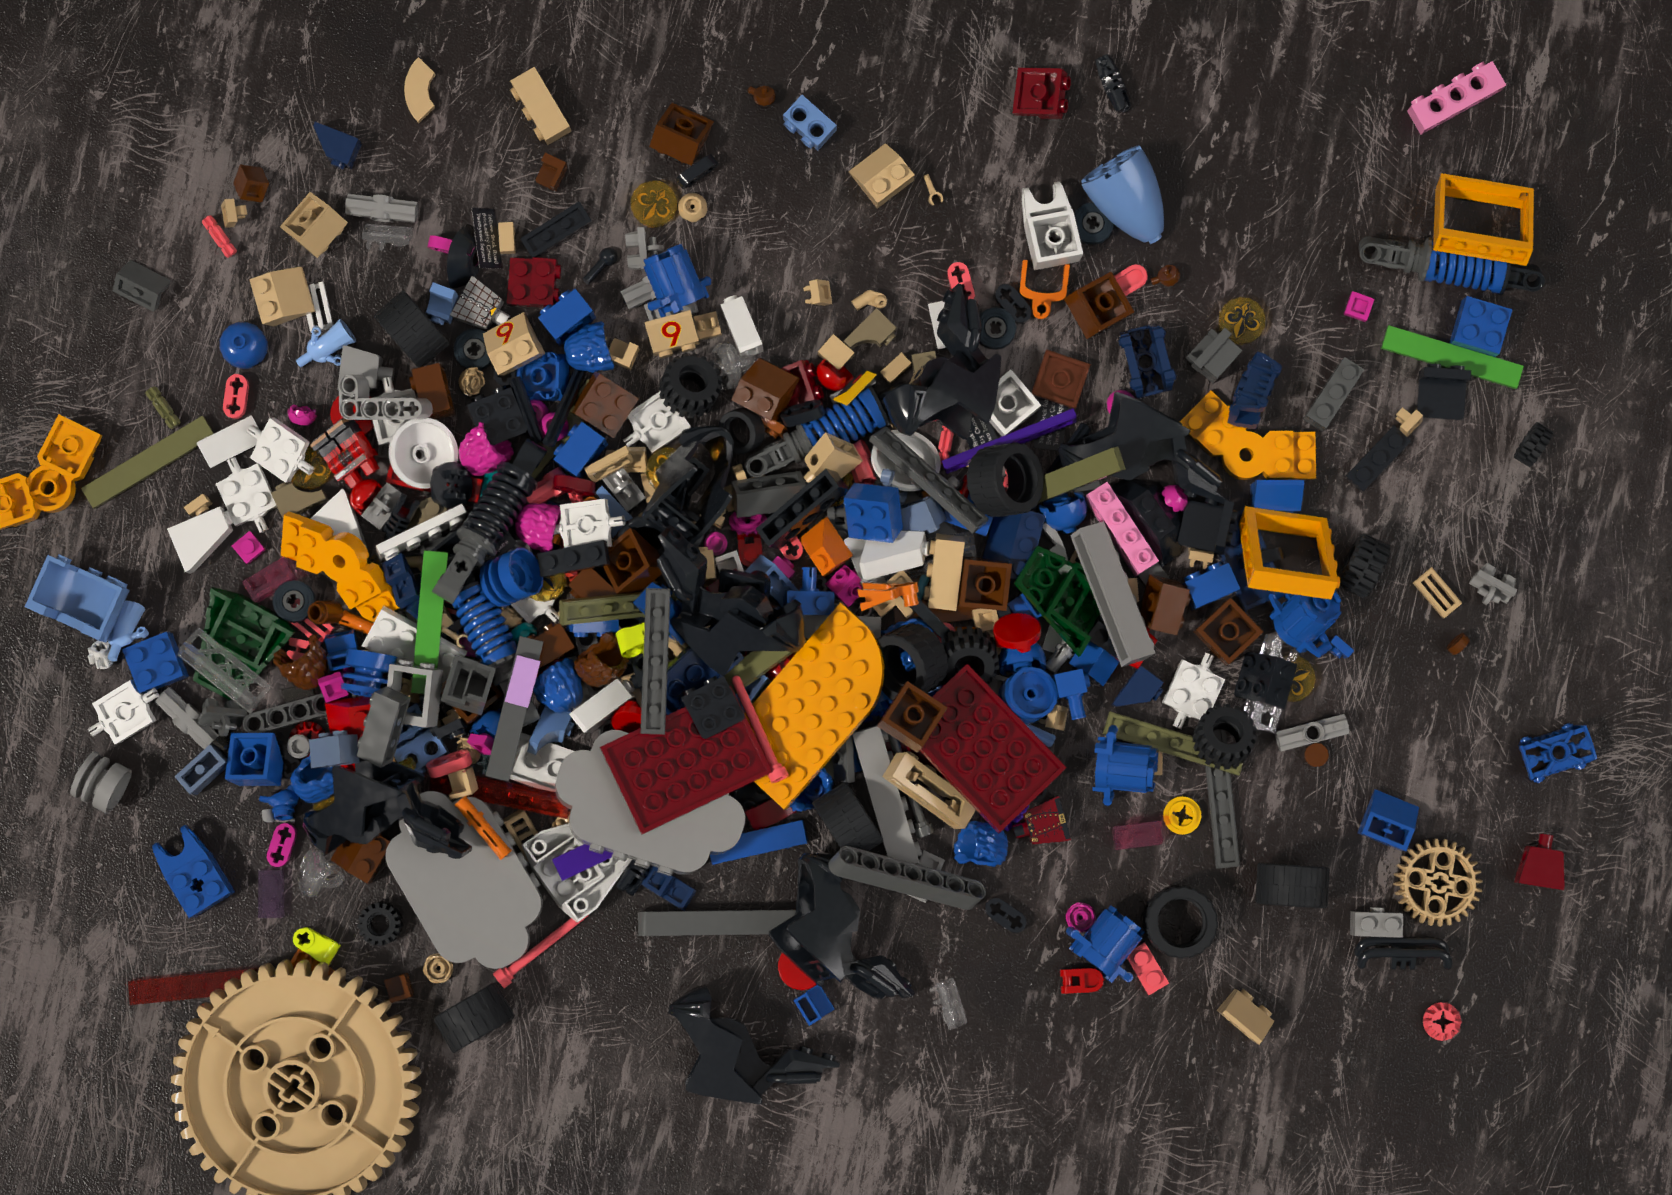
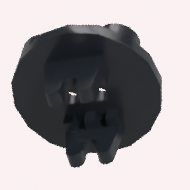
(449, 495)

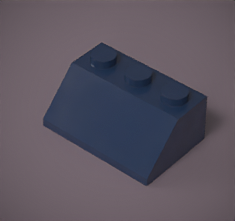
(1014, 539)

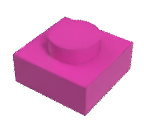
(1358, 306)
(248, 547)
(785, 566)
(331, 687)
(482, 743)

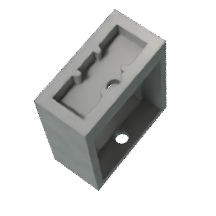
(432, 690)

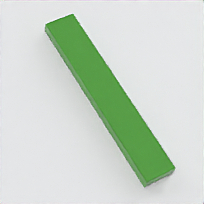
(1446, 354)
(429, 616)

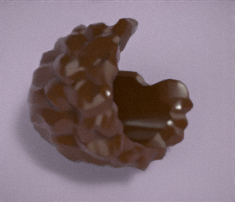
(601, 662)
(307, 668)

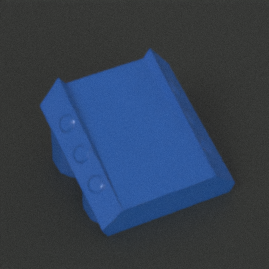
(545, 377)

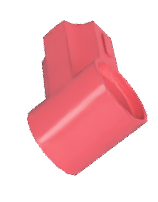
(864, 471)
(544, 490)

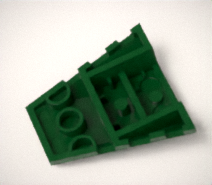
(1060, 595)
(245, 631)

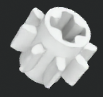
(98, 654)

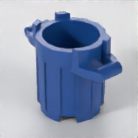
(674, 280)
(1304, 619)
(1123, 766)
(1108, 943)

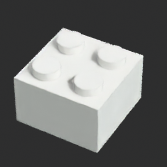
(1012, 405)

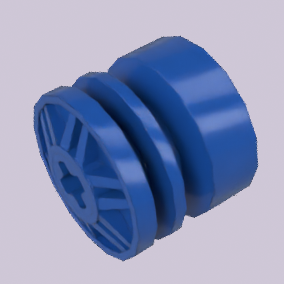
(511, 577)
(368, 671)

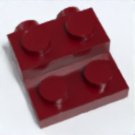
(1041, 92)
(533, 282)
(806, 387)

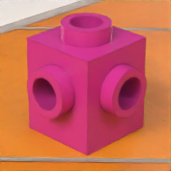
(845, 585)

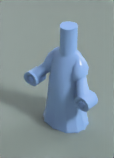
(331, 341)
(124, 627)

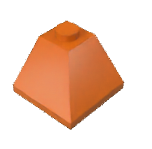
(825, 547)

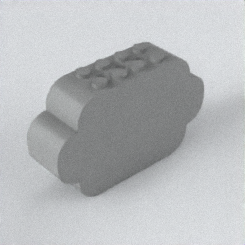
(605, 822)
(473, 902)

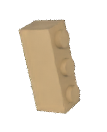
(539, 106)
(944, 571)

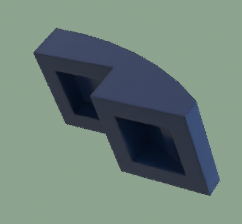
(402, 580)
(669, 888)

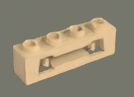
(907, 768)

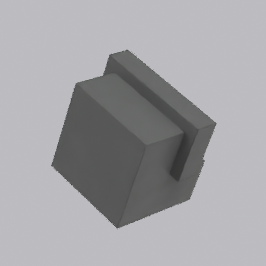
(1213, 354)
(468, 685)

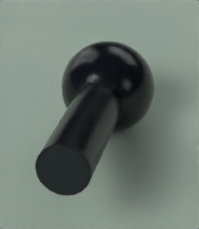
(607, 257)

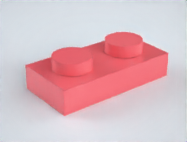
(1147, 969)

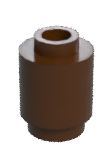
(325, 612)

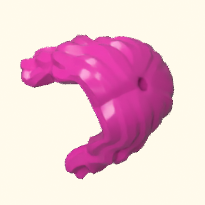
(479, 455)
(537, 525)

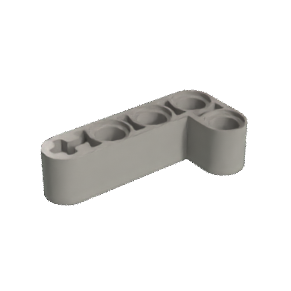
(385, 406)

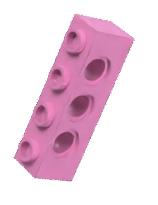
(1427, 119)
(1122, 528)

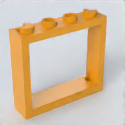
(1477, 244)
(1284, 580)

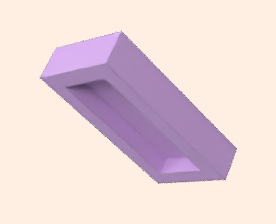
(522, 681)

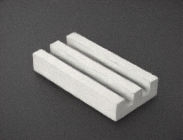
(313, 287)

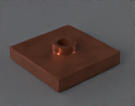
(1060, 379)

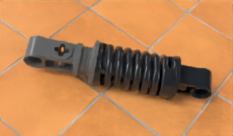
(491, 518)

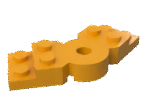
(1276, 455)
(63, 461)
(342, 559)

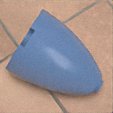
(1128, 194)

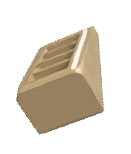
(518, 838)

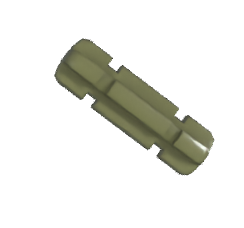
(162, 407)

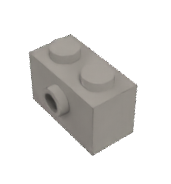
(1376, 923)

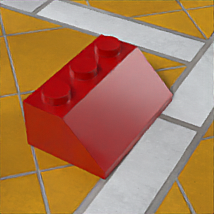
(348, 715)

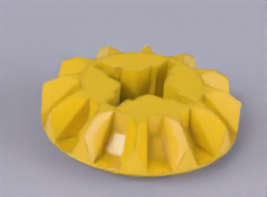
(1191, 809)

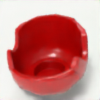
(832, 377)
(363, 494)

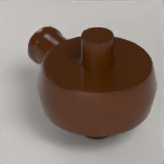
(762, 95)
(1167, 276)

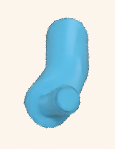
(923, 581)

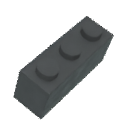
(1333, 394)
(765, 493)
(383, 726)

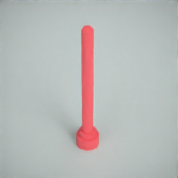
(778, 772)
(506, 974)

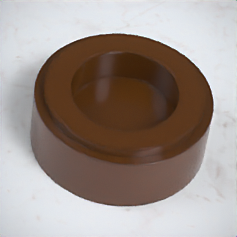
(1458, 644)
(1316, 755)

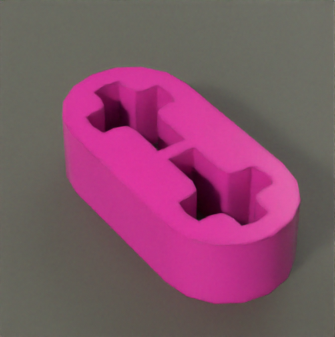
(439, 244)
(276, 843)

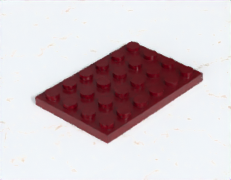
(988, 751)
(681, 770)

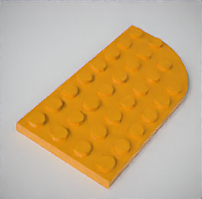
(819, 700)

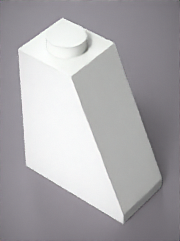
(741, 326)
(340, 516)
(200, 537)
(888, 558)
(602, 705)

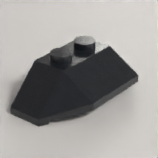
(1152, 516)

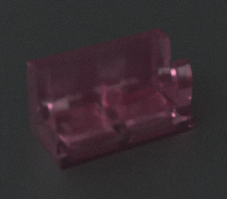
(269, 579)
(1137, 835)

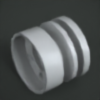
(97, 781)

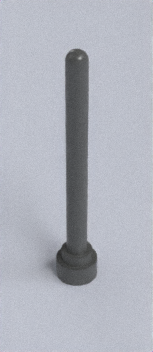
(922, 825)

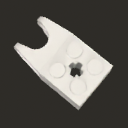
(1053, 221)

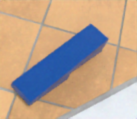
(765, 841)

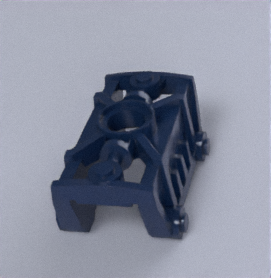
(1157, 354)
(1253, 391)

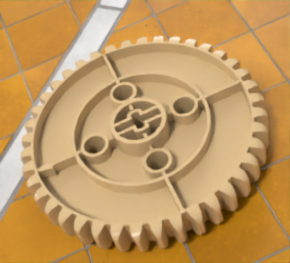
(282, 1018)

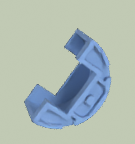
(78, 597)

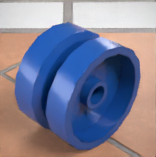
(1029, 694)

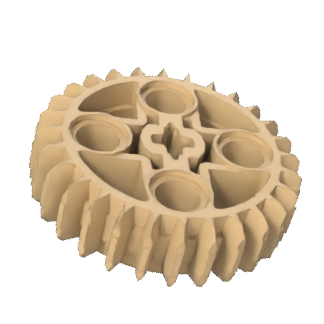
(1452, 854)

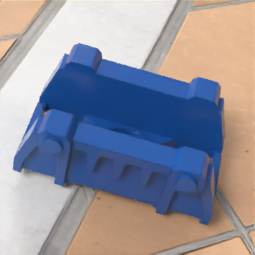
(1548, 742)

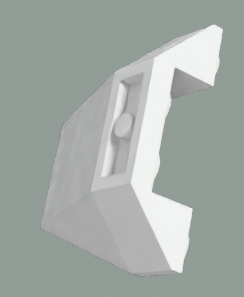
(580, 893)

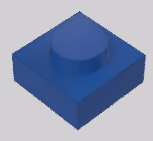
(1340, 648)

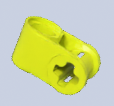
(631, 640)
(320, 946)

